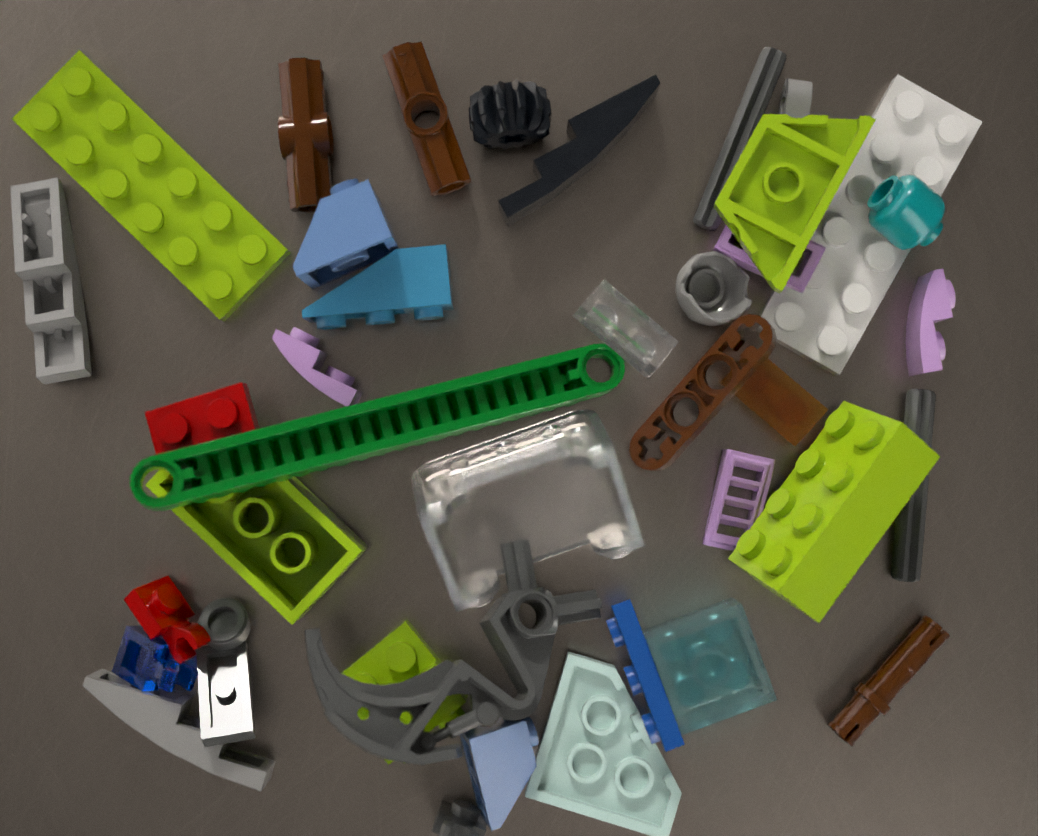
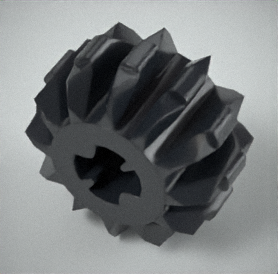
(509, 114)

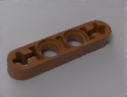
(695, 387)

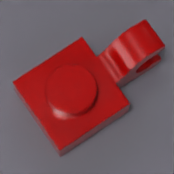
(166, 614)

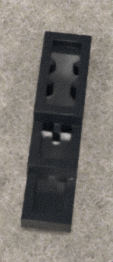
(591, 137)

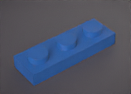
(644, 677)

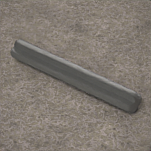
(744, 123)
(911, 520)

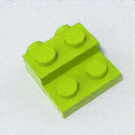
(397, 659)

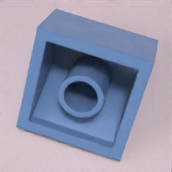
(344, 235)

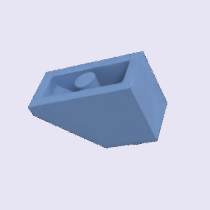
(499, 765)

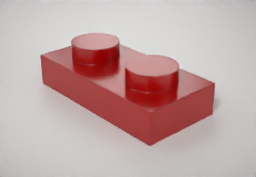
(202, 418)

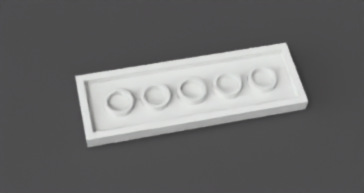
(910, 136)

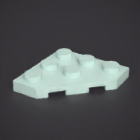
(599, 753)

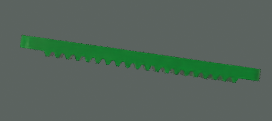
(375, 427)

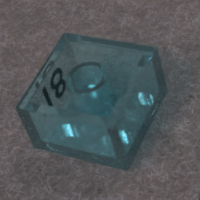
(709, 665)

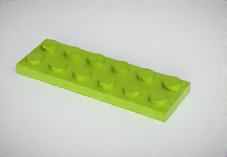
(151, 186)

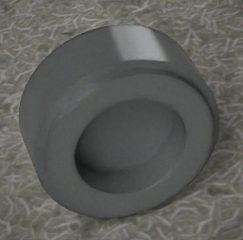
(225, 623)

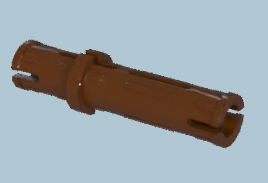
(884, 685)

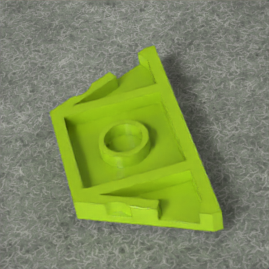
(786, 186)

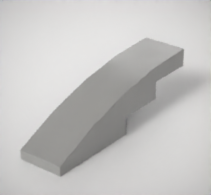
(51, 280)
(167, 722)

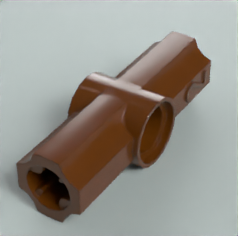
(417, 92)
(305, 133)

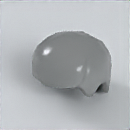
(712, 289)

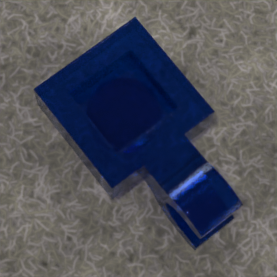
(146, 663)

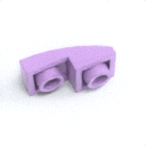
(929, 304)
(307, 360)

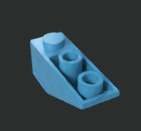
(399, 283)

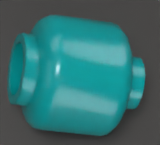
(906, 211)

